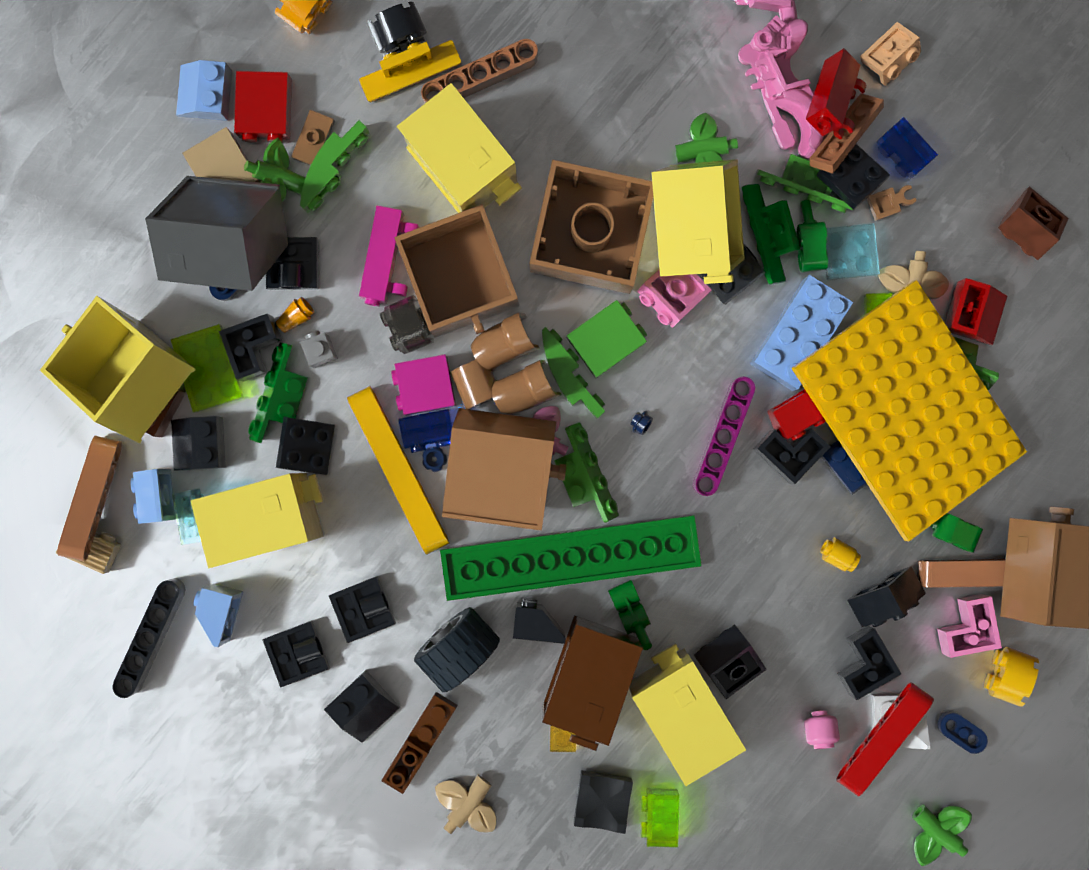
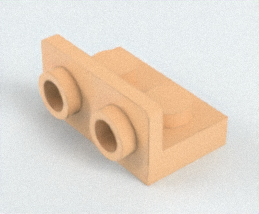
(892, 53)

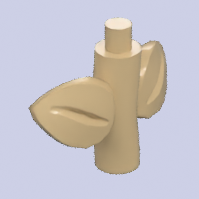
(897, 276)
(467, 805)

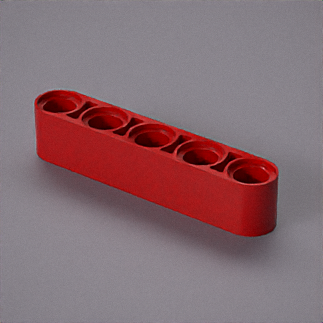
(885, 739)

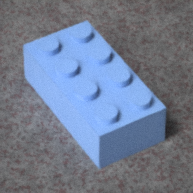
(801, 330)

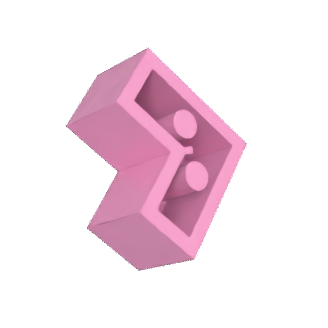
(978, 628)

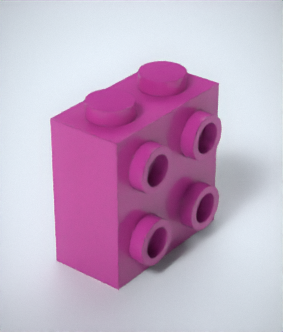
(423, 385)

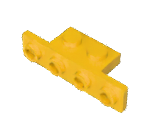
(409, 68)

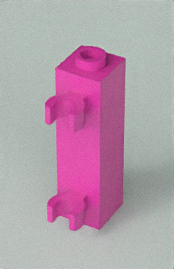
(381, 256)

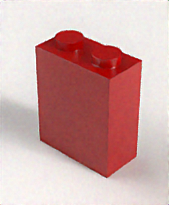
(263, 106)

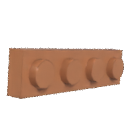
(834, 150)

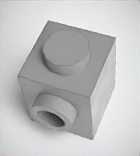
(318, 349)

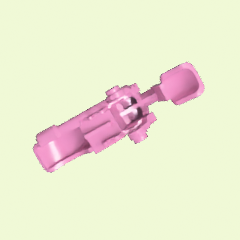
(770, 62)

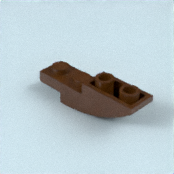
(419, 742)

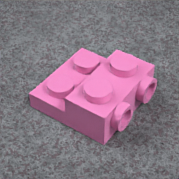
(673, 295)

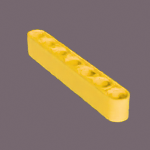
(398, 470)

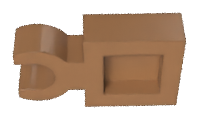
(887, 202)

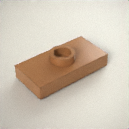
(312, 137)

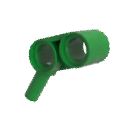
(813, 239)
(957, 532)
(631, 612)

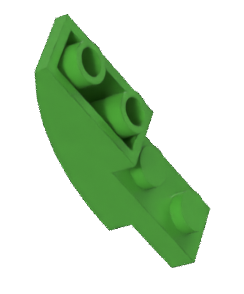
(323, 172)
(562, 365)

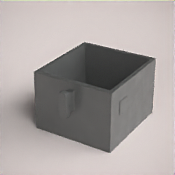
(217, 232)

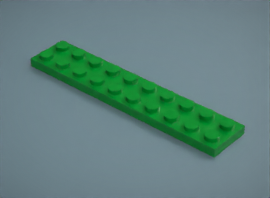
(570, 557)

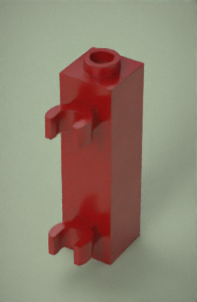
(834, 93)

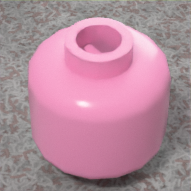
(821, 730)

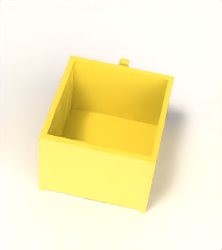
(459, 152)
(699, 219)
(116, 369)
(258, 518)
(684, 715)

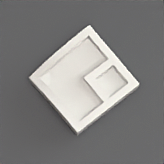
(917, 738)

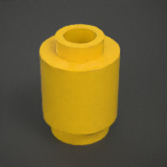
(840, 554)

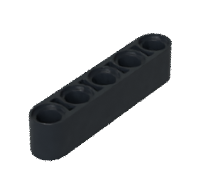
(140, 647)

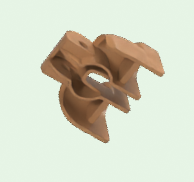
(492, 349)

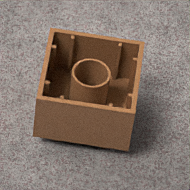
(591, 227)

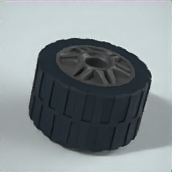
(457, 650)

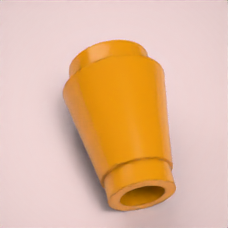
(295, 314)

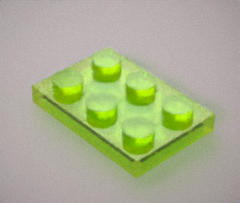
(213, 380)

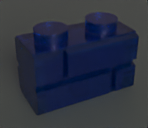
(906, 149)
(426, 430)

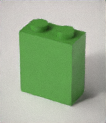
(607, 338)

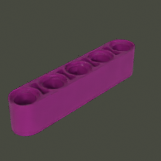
(733, 427)

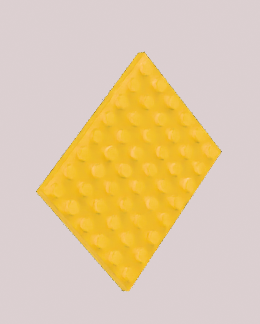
(909, 410)

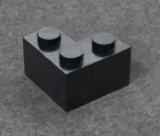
(243, 344)
(794, 459)
(888, 598)
(874, 664)

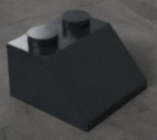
(198, 443)
(536, 623)
(730, 661)
(362, 707)

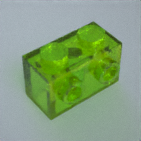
(661, 817)

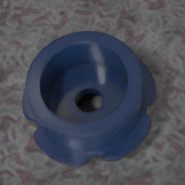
(641, 422)
(427, 461)

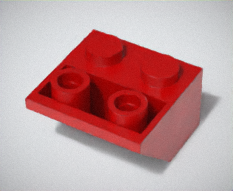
(975, 311)
(795, 415)

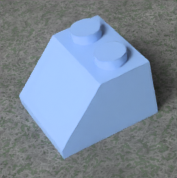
(204, 90)
(153, 495)
(217, 611)

